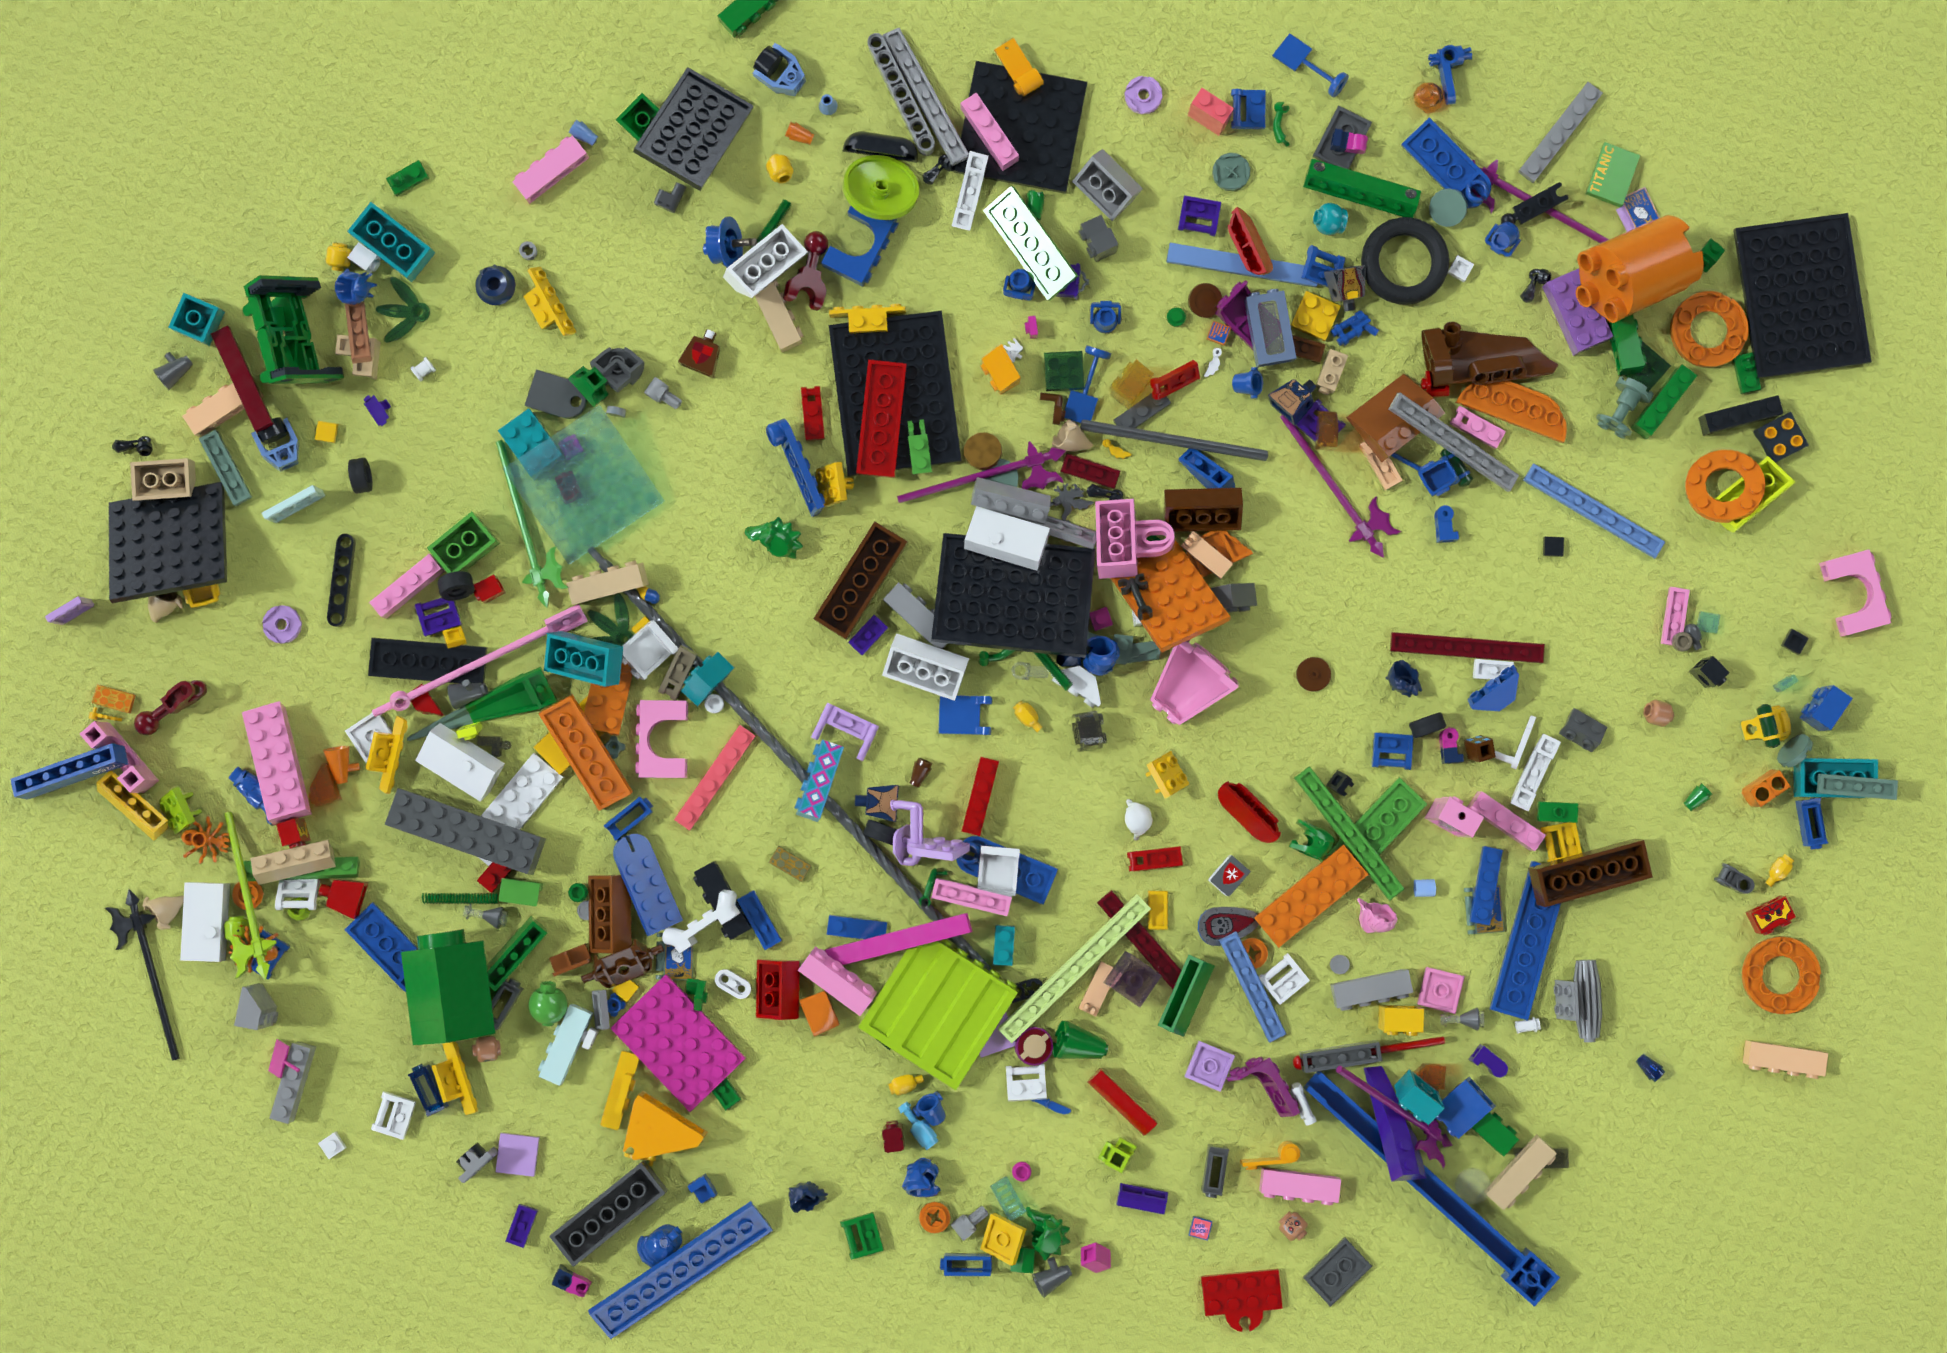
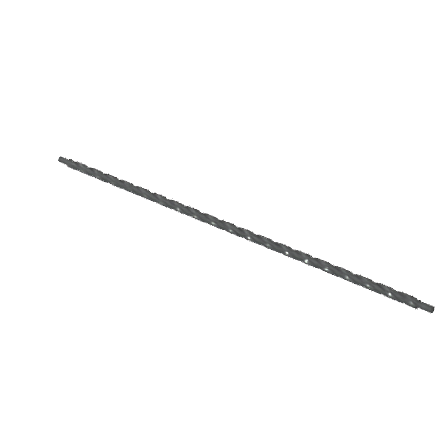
(798, 770)

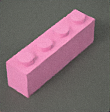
(989, 131)
(550, 169)
(407, 586)
(1507, 821)
(837, 981)
(1300, 1185)

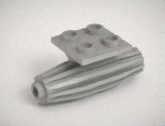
(1581, 1000)

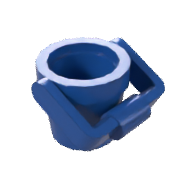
(1504, 236)
(1020, 284)
(1105, 319)
(1248, 383)
(930, 1109)

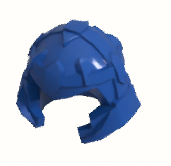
(1101, 655)
(921, 1178)

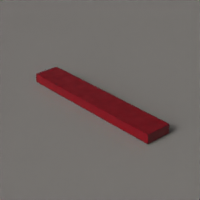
(242, 379)
(1144, 942)

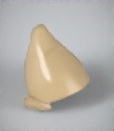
(1071, 438)
(163, 605)
(164, 908)

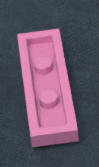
(1674, 614)

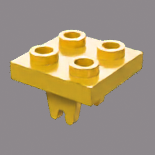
(1167, 774)

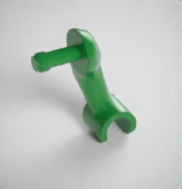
(1278, 133)
(985, 658)
(930, 884)

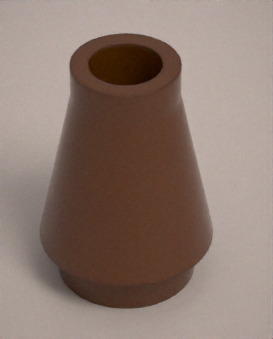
(920, 771)

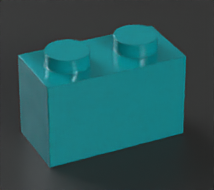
(1003, 945)

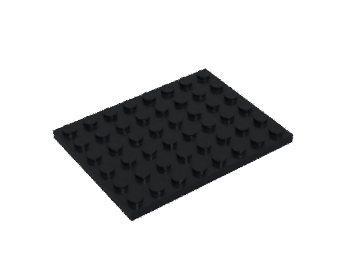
(1802, 295)
(927, 388)
(1013, 606)

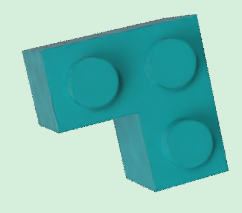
(706, 678)

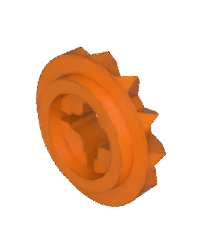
(256, 891)
(1256, 944)
(937, 1226)

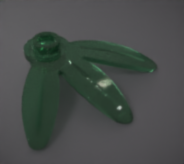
(410, 312)
(616, 633)

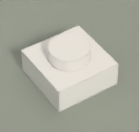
(1460, 268)
(589, 1037)
(332, 1145)

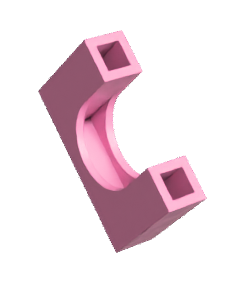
(1861, 567)
(652, 713)
(136, 775)

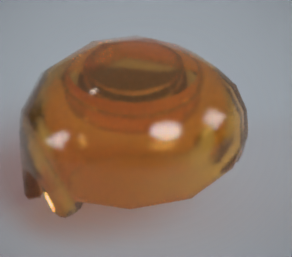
(1428, 97)

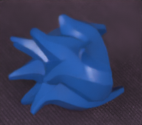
(353, 287)

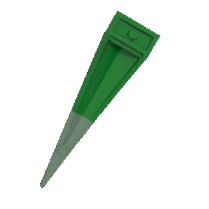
(518, 695)

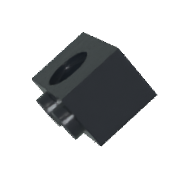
(1710, 672)

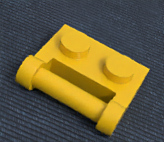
(1567, 838)

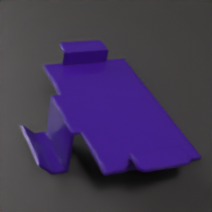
(377, 409)

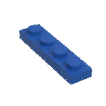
(1485, 886)

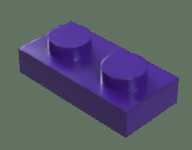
(868, 635)
(521, 1225)

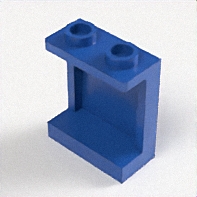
(1464, 1108)

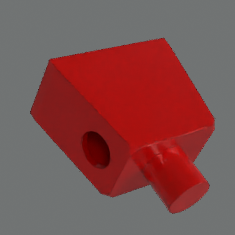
(345, 896)

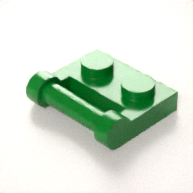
(868, 1235)

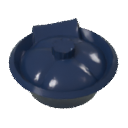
(495, 285)

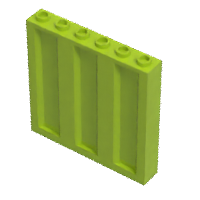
(939, 1009)

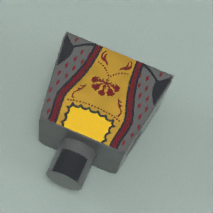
(1346, 285)

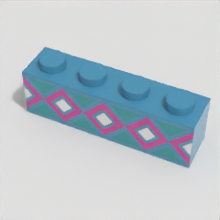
(819, 780)

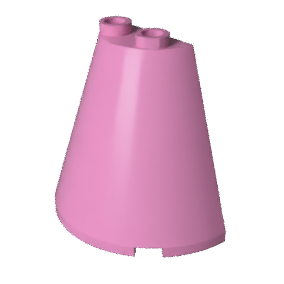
(1191, 683)

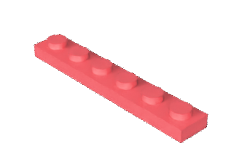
(715, 777)

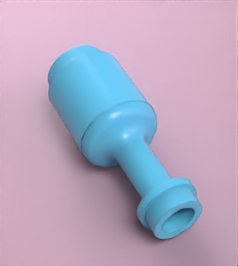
(920, 1128)

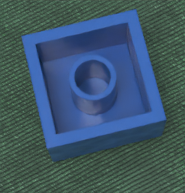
(1825, 707)

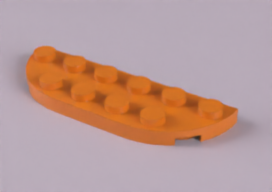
(1517, 406)

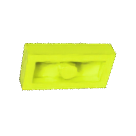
(469, 731)

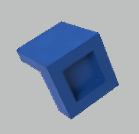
(702, 1188)

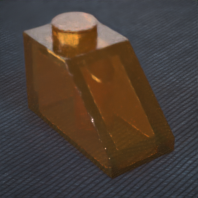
(1326, 430)
(324, 787)

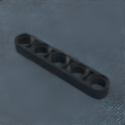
(344, 589)

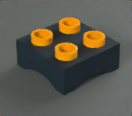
(1781, 437)

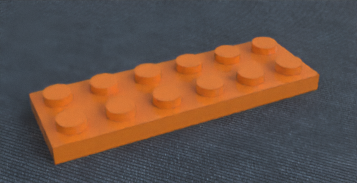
(585, 752)
(1311, 895)

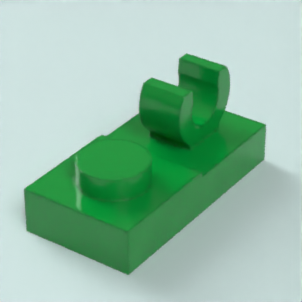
(407, 178)
(1746, 373)

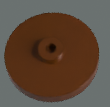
(1204, 300)
(1313, 674)

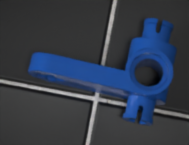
(1458, 55)

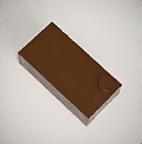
(1203, 509)

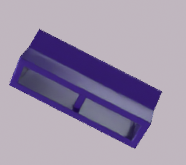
(1142, 1198)

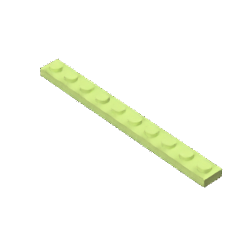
(1074, 968)

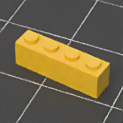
(132, 806)

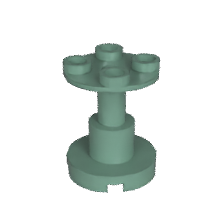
(1631, 394)

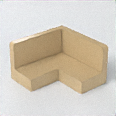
(365, 369)

